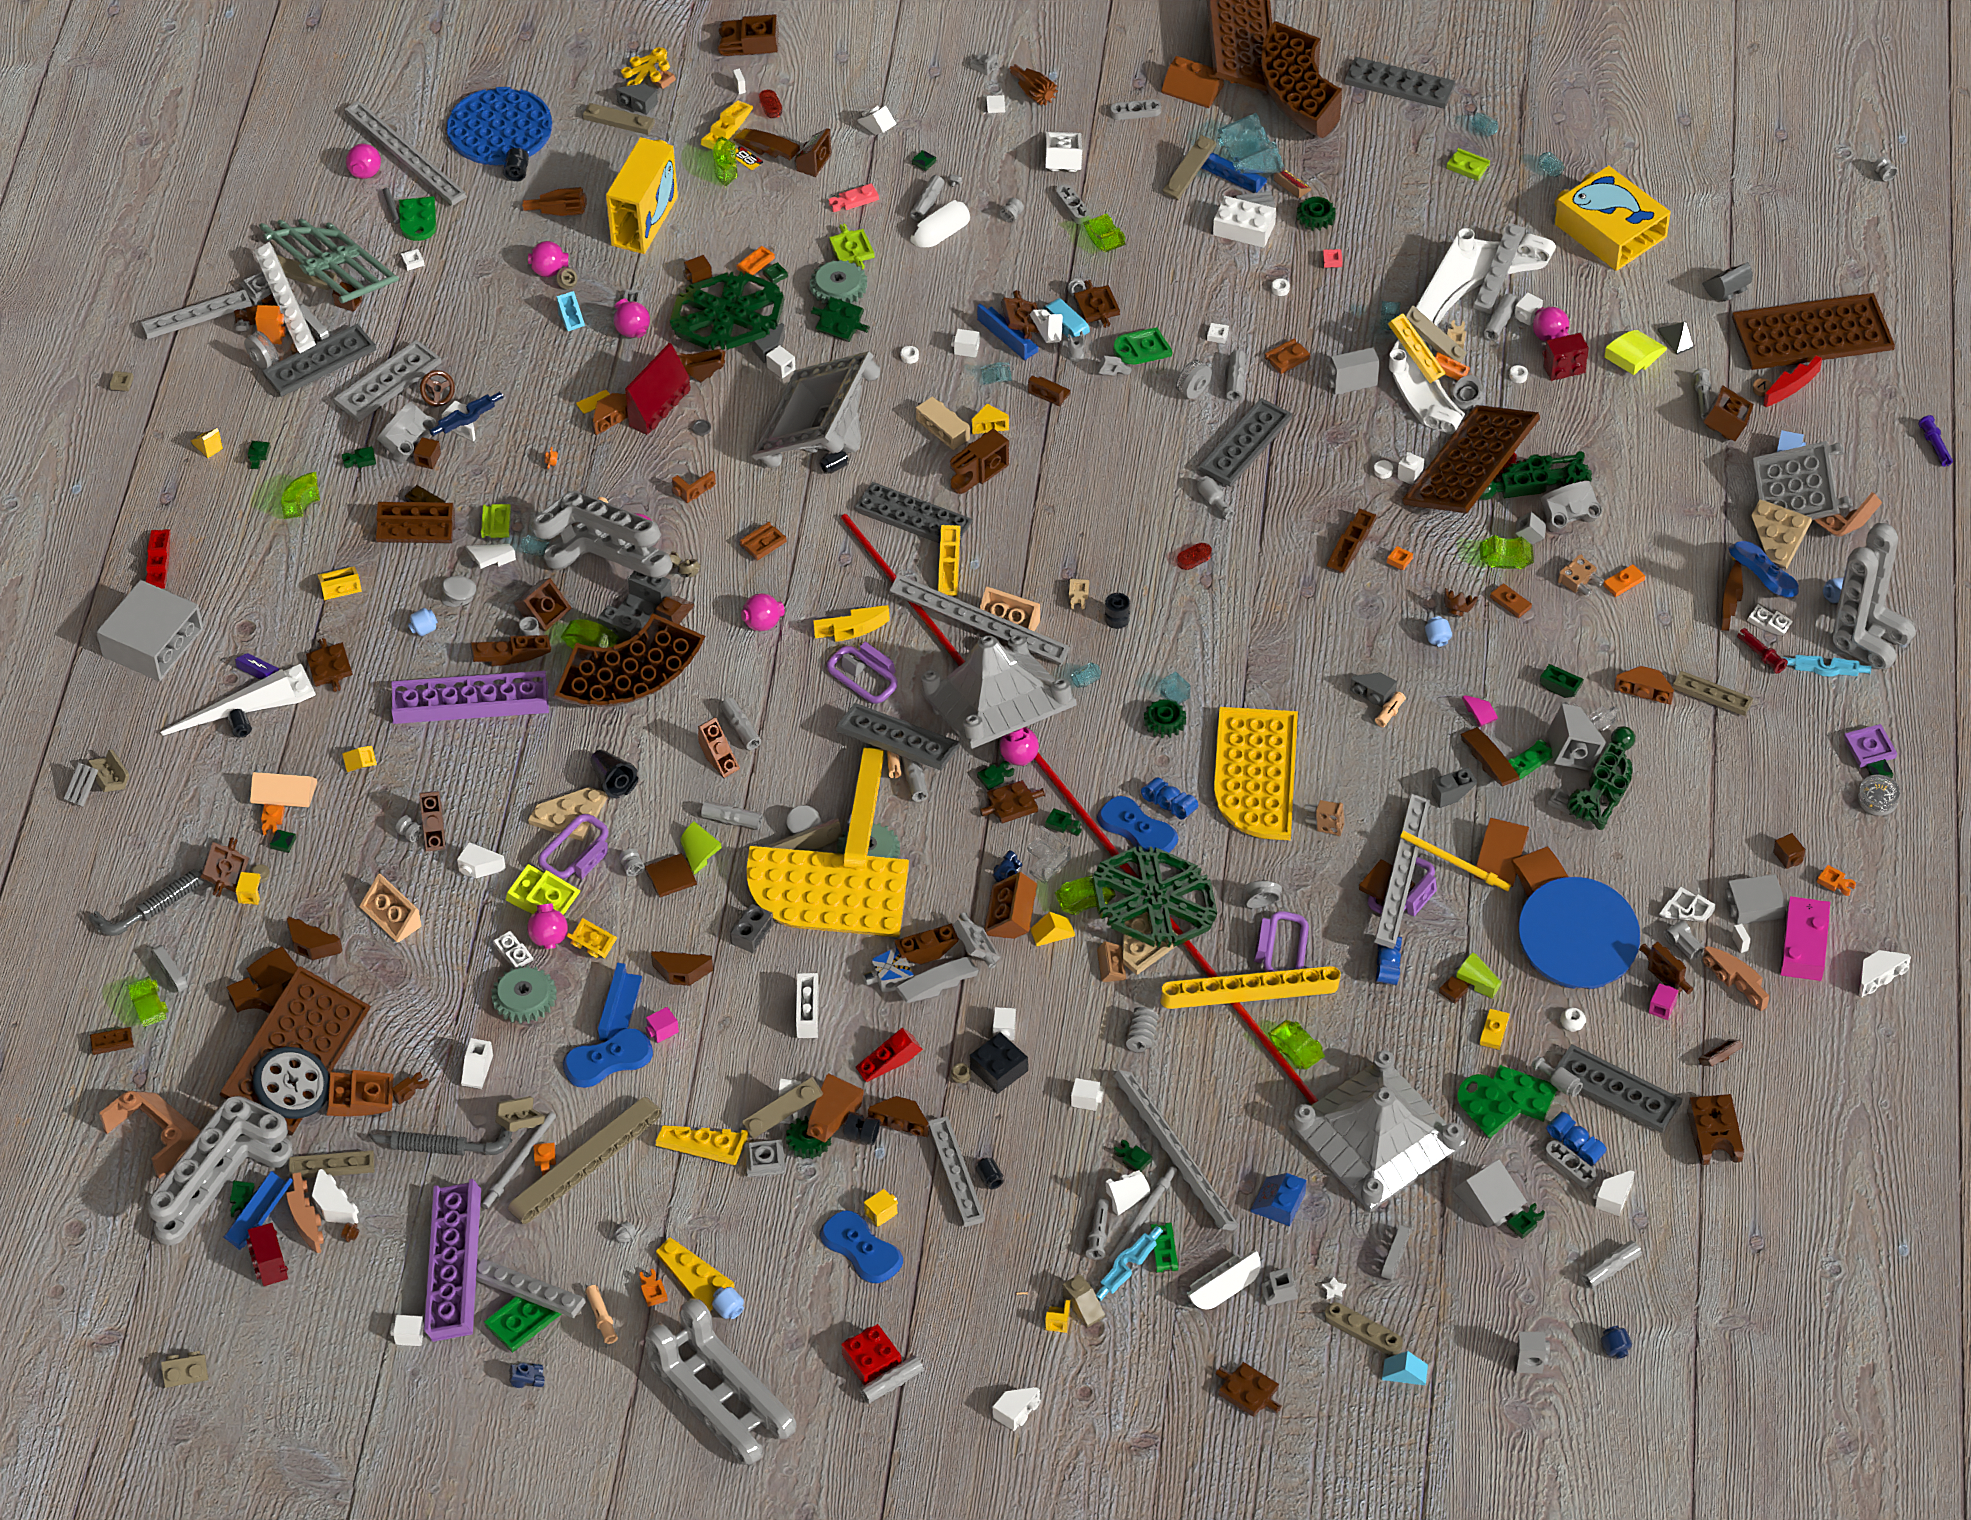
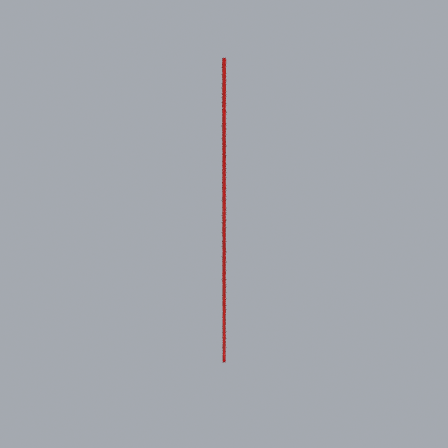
(1091, 824)

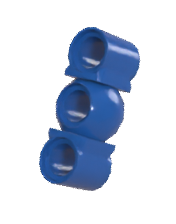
(1169, 798)
(1389, 963)
(1576, 1138)

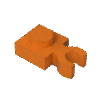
(271, 817)
(1833, 879)
(652, 1289)

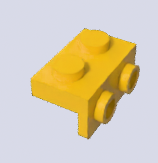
(593, 938)

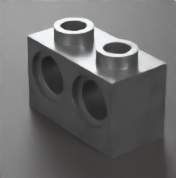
(752, 928)

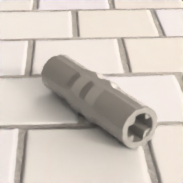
(927, 198)
(1500, 317)
(1236, 375)
(740, 723)
(915, 779)
(732, 815)
(1611, 1264)
(891, 1379)

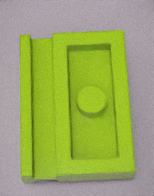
(1468, 164)
(496, 521)

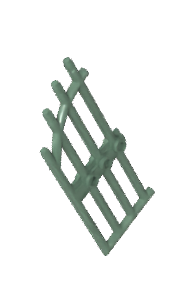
(329, 260)

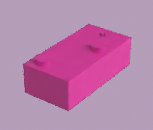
(1805, 938)

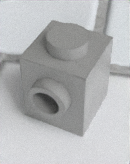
(1530, 528)

